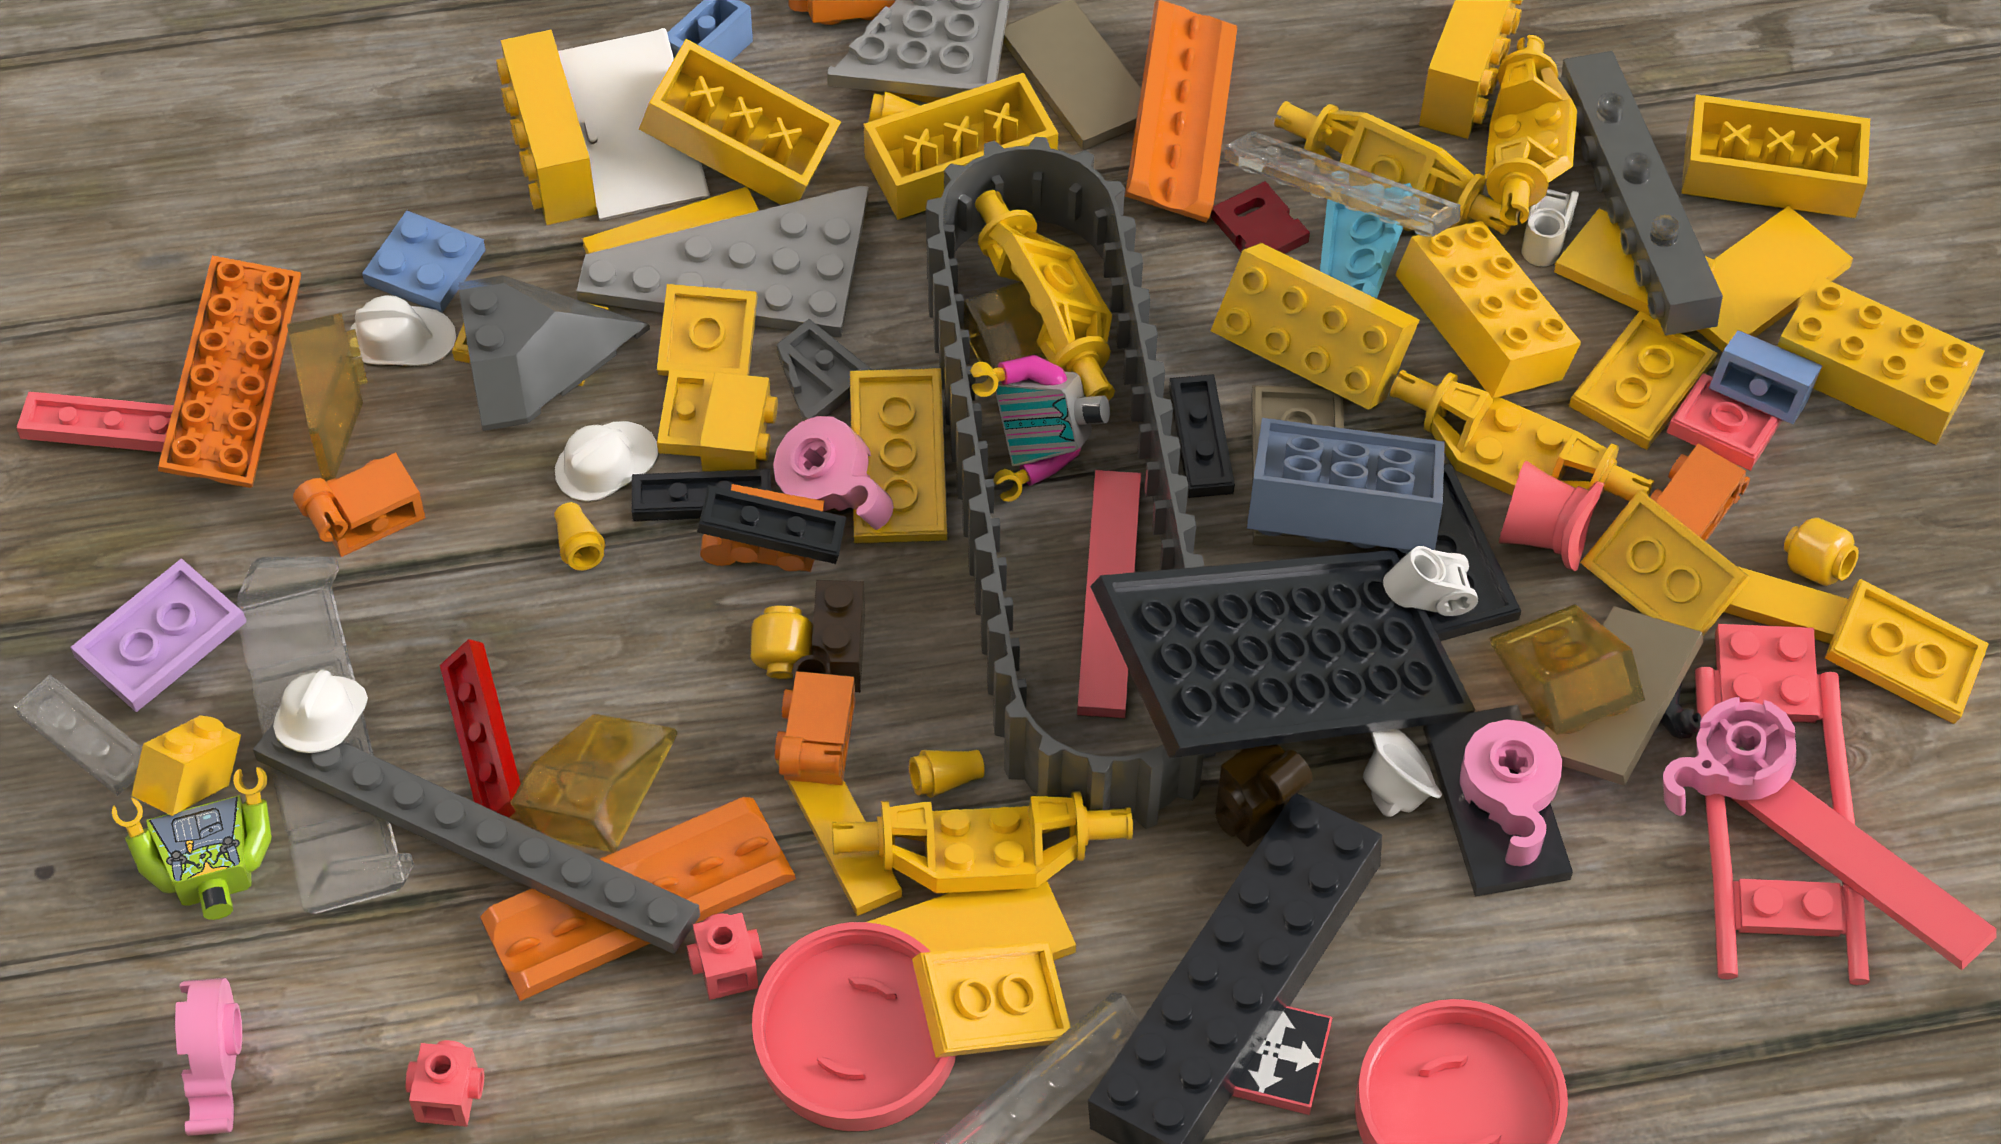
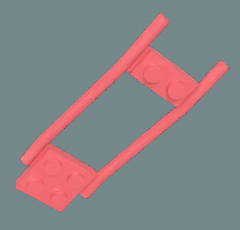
(1779, 668)

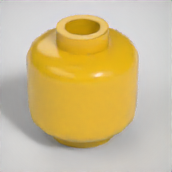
(1821, 551)
(780, 640)

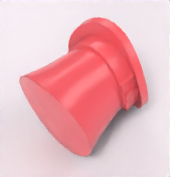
(1550, 514)

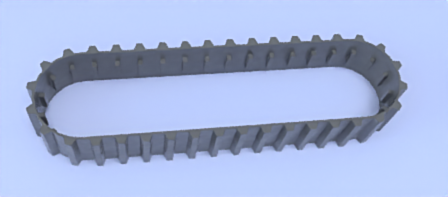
(1074, 196)

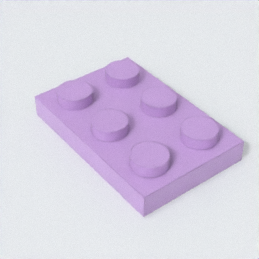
(158, 635)

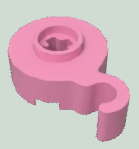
(830, 464)
(1724, 767)
(1511, 797)
(211, 1034)

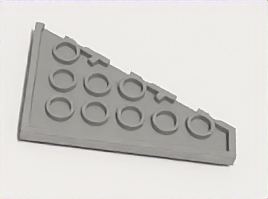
(926, 48)
(790, 254)

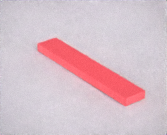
(1110, 552)
(1874, 872)

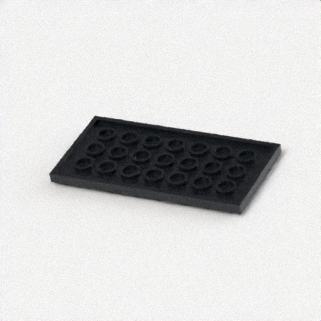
(1278, 652)

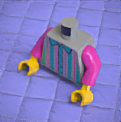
(1041, 416)

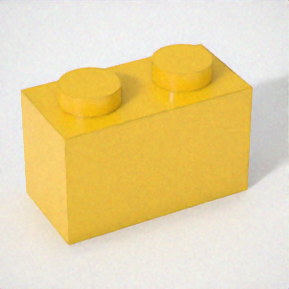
(737, 423)
(186, 764)

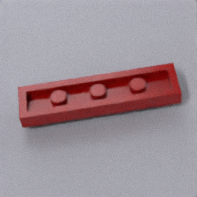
(480, 727)

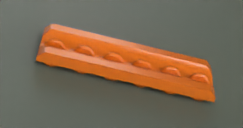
(1181, 111)
(230, 372)
(707, 860)

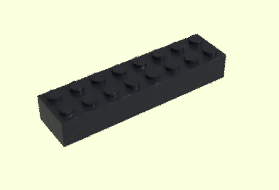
(1237, 978)

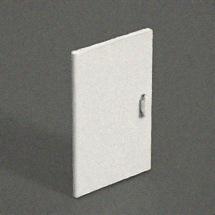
(610, 94)

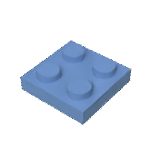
(424, 261)

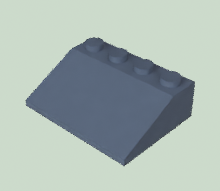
(1347, 486)

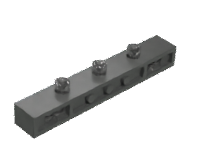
(1640, 196)

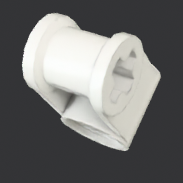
(1548, 227)
(1431, 582)

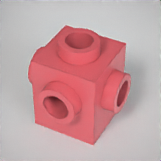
(725, 955)
(444, 1083)

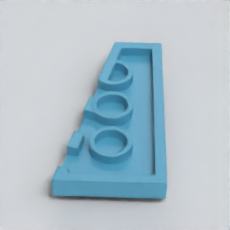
(1357, 247)

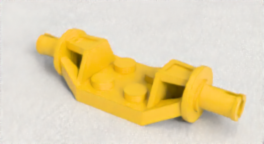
(1528, 131)
(1395, 155)
(1059, 287)
(1505, 435)
(985, 845)

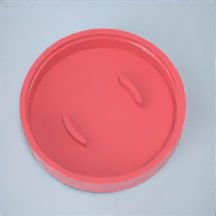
(848, 1028)
(1460, 1078)

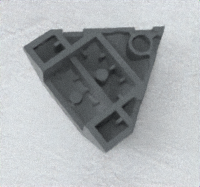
(533, 345)

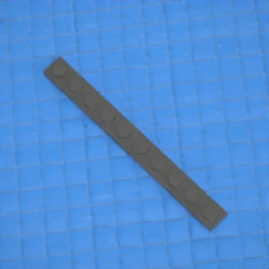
(489, 839)

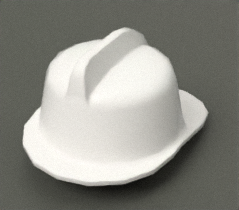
(402, 334)
(603, 459)
(318, 711)
(1398, 774)

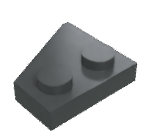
(817, 369)

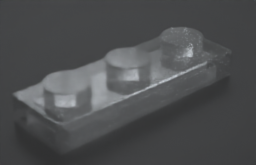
(81, 734)

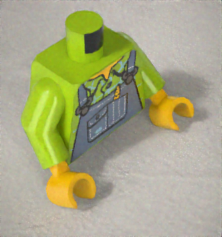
(205, 848)

